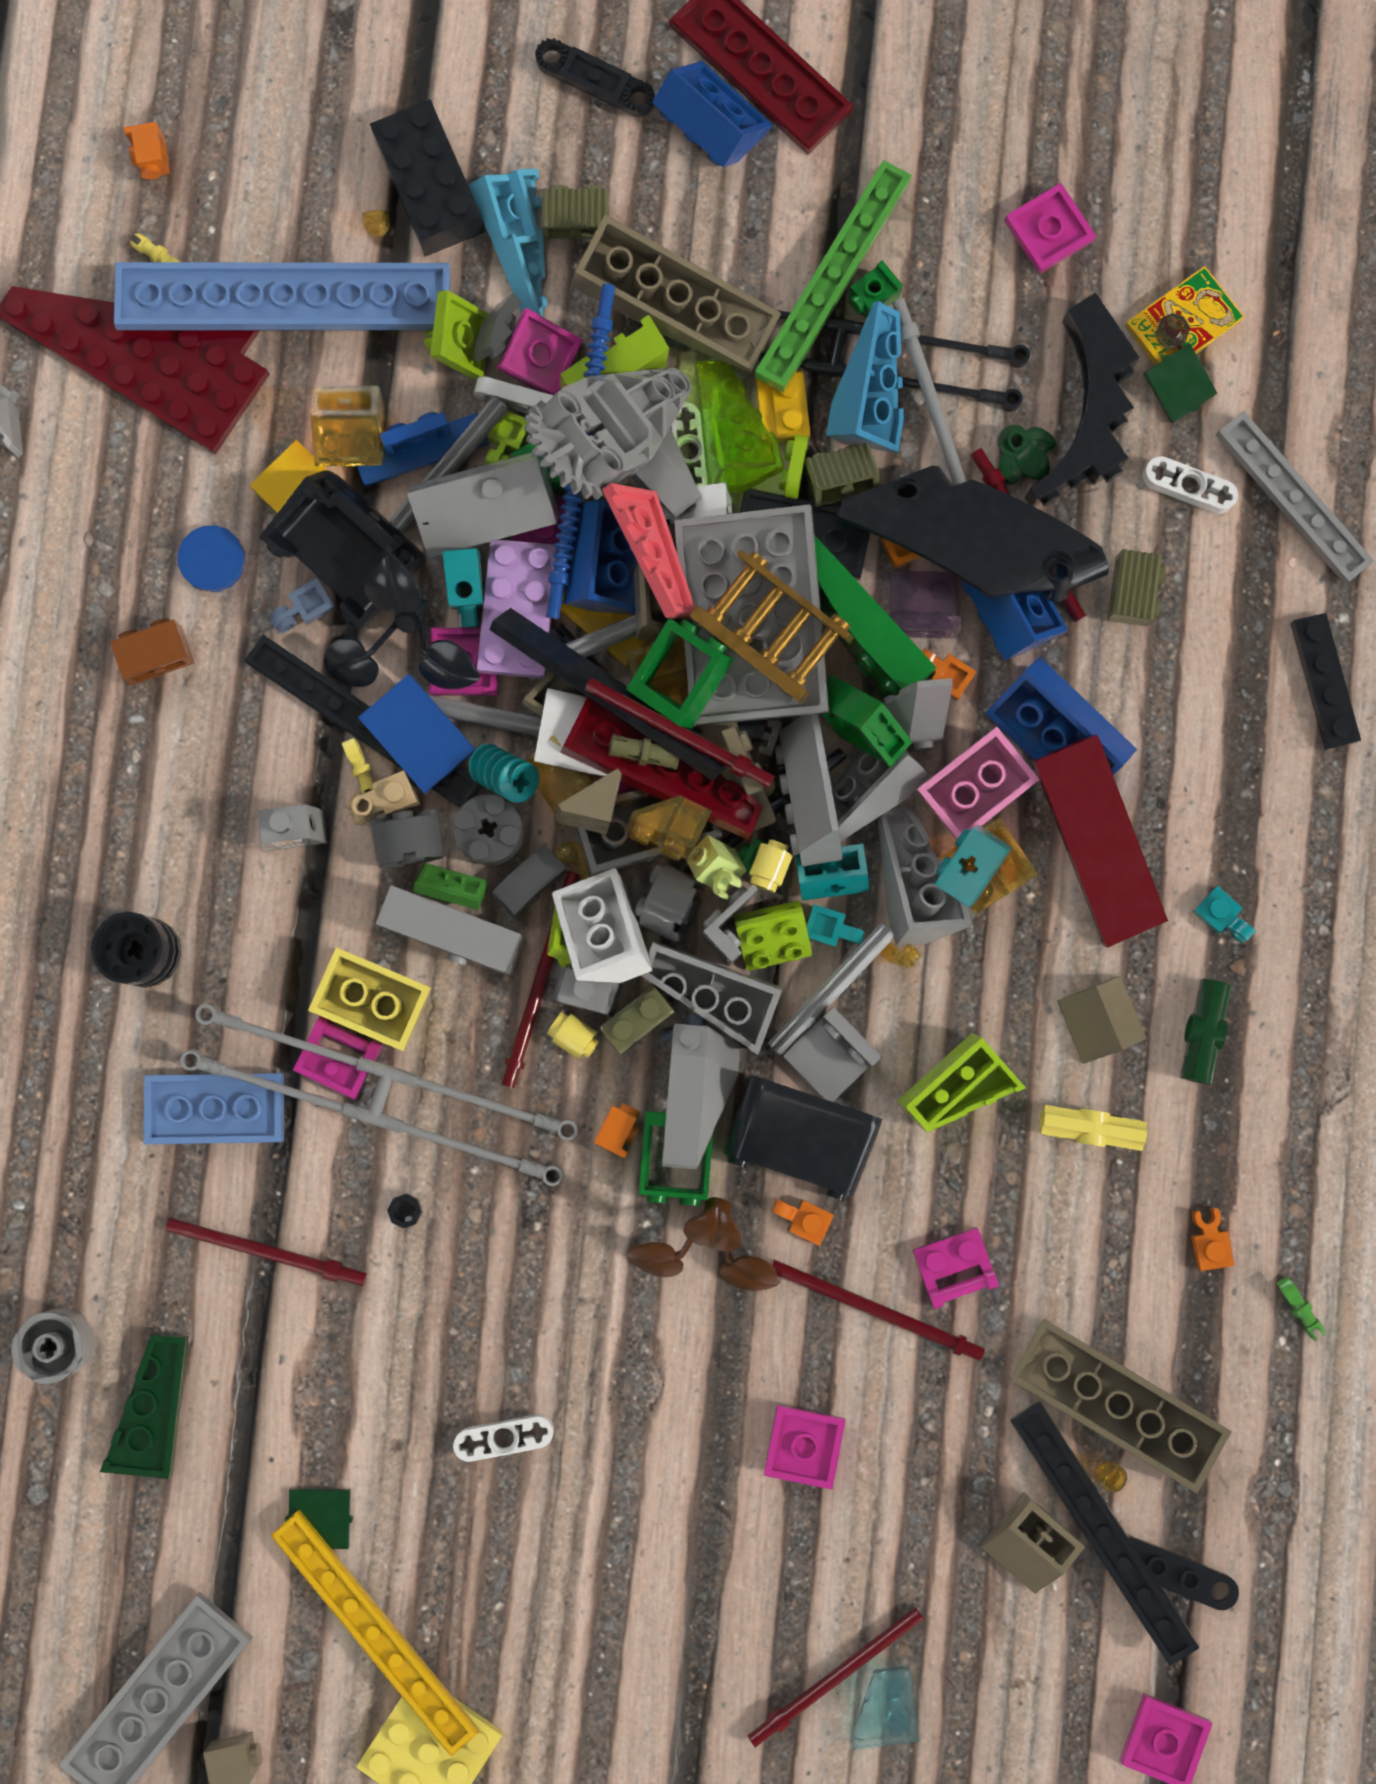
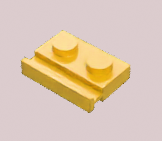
(784, 412)

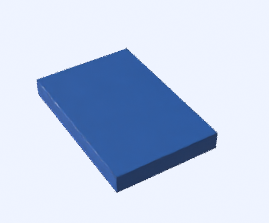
(417, 734)

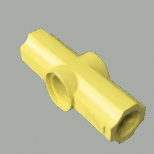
(1093, 1127)

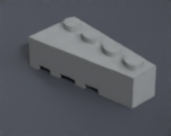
(722, 995)

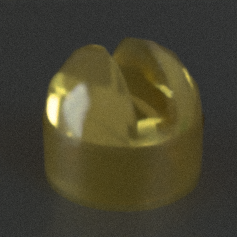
(376, 222)
(1115, 1479)

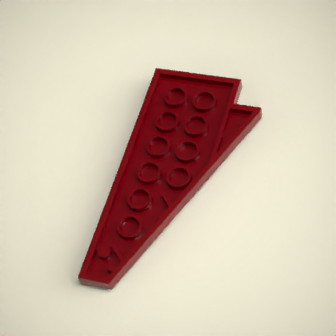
(182, 377)

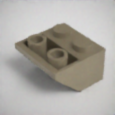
(1032, 1544)

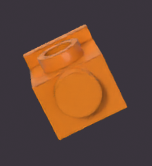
(148, 150)
(618, 1129)

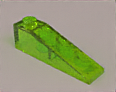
(734, 438)

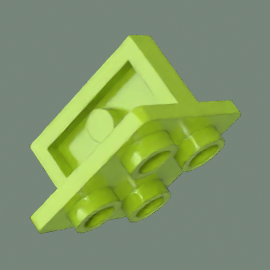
(773, 935)

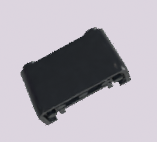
(338, 540)
(802, 1136)

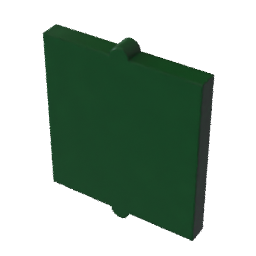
(1180, 383)
(326, 1511)

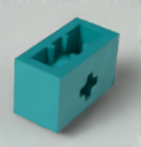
(989, 855)
(835, 877)

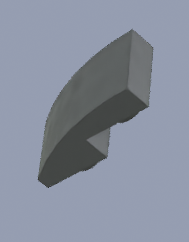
(495, 329)
(528, 880)

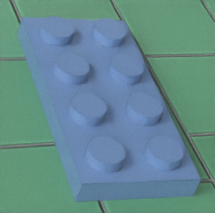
(211, 1110)

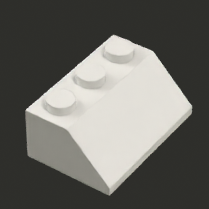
(601, 929)

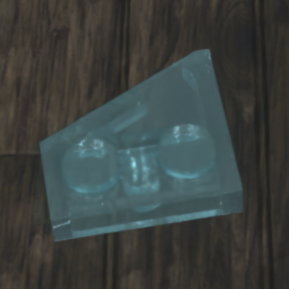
(886, 1711)

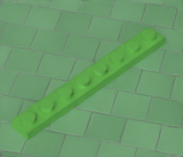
(832, 276)

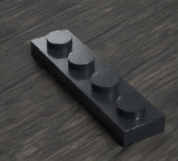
(1325, 681)

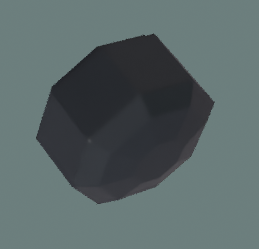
(405, 1210)

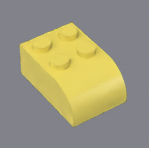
(369, 999)

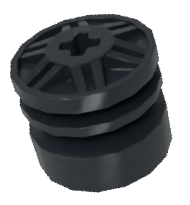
(121, 939)

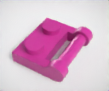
(334, 1073)
(952, 1256)

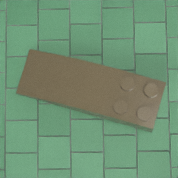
(676, 294)
(1121, 1405)

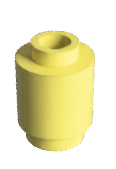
(770, 866)
(573, 1035)

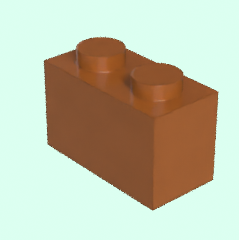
(151, 651)

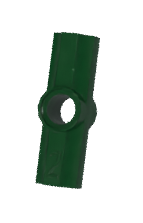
(1205, 1031)

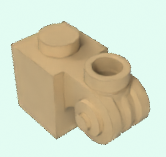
(388, 797)

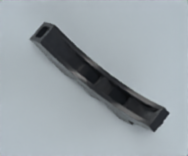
(1105, 362)

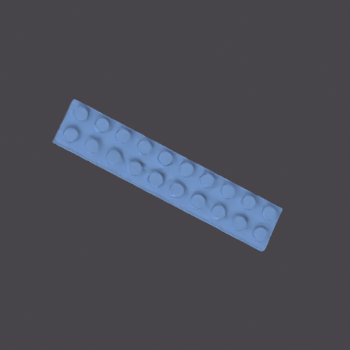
(277, 295)

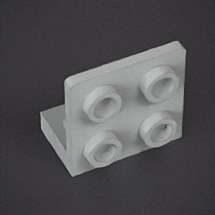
(725, 942)
(831, 1055)

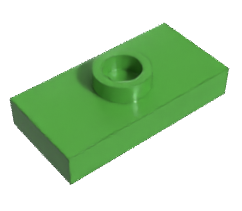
(450, 886)

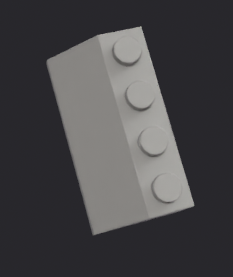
(809, 790)

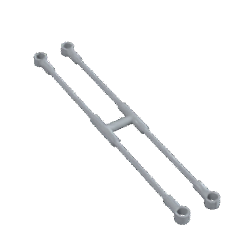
(374, 1113)

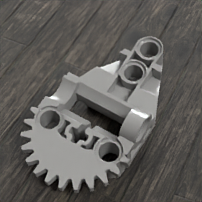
(634, 417)

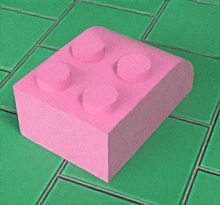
(978, 784)

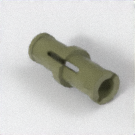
(641, 751)

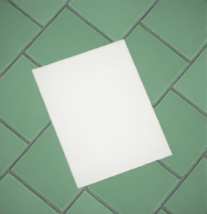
(558, 719)

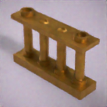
(740, 639)

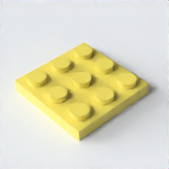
(410, 1754)

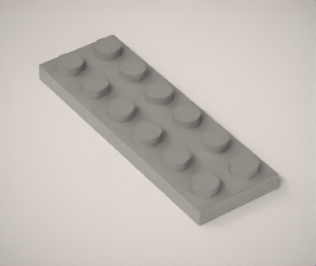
(158, 1696)

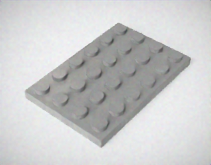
(711, 564)

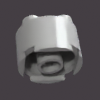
(45, 1364)

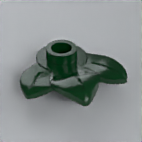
(1028, 457)

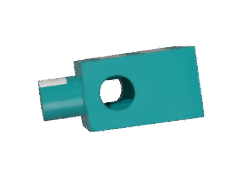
(463, 569)

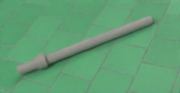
(910, 336)

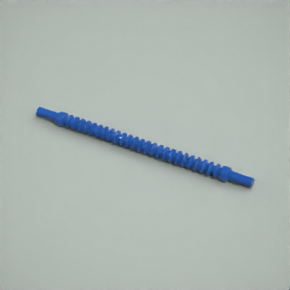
(558, 577)

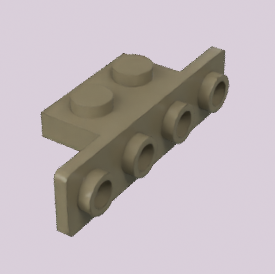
(733, 740)

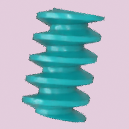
(503, 773)

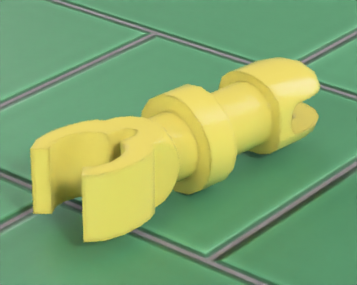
(156, 253)
(360, 768)

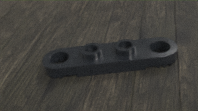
(595, 77)
(1186, 1575)

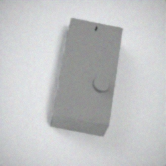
(484, 504)
(451, 931)

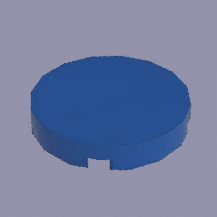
(211, 558)

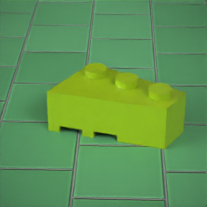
(637, 352)
(959, 1084)

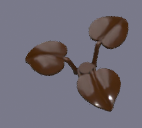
(710, 1229)

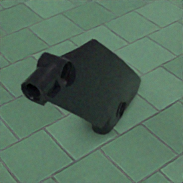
(978, 534)

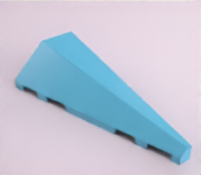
(510, 217)

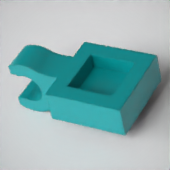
(1221, 912)
(828, 926)

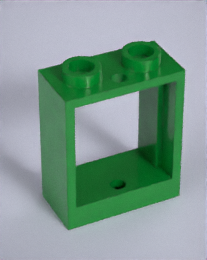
(712, 675)
(864, 722)
(658, 1194)

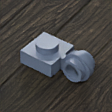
(309, 602)

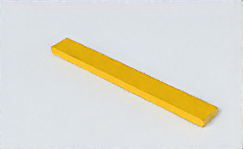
(375, 1633)

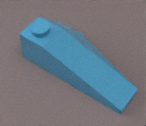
(868, 392)

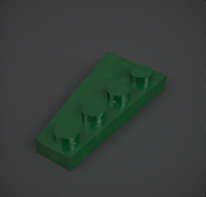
(150, 1420)

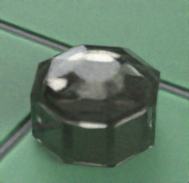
(1172, 331)

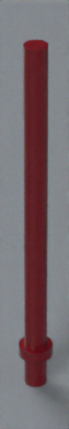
(532, 1006)
(957, 1344)

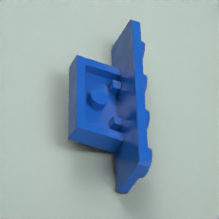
(416, 446)

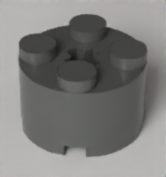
(470, 823)
(407, 839)
(670, 903)

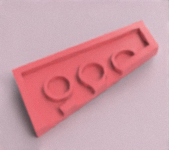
(651, 542)

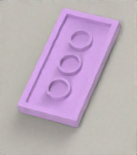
(516, 581)

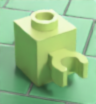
(716, 866)

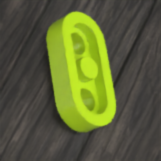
(796, 454)

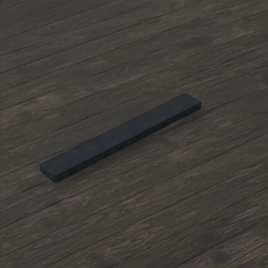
(577, 672)
(340, 708)
(1105, 1533)

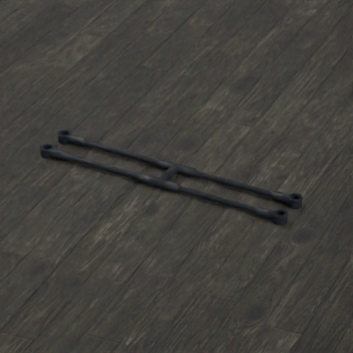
(835, 367)

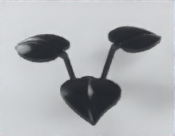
(390, 588)

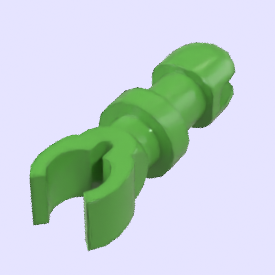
(1300, 1308)

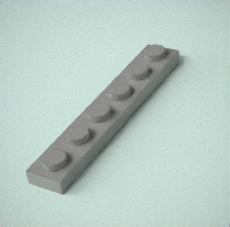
(1294, 497)

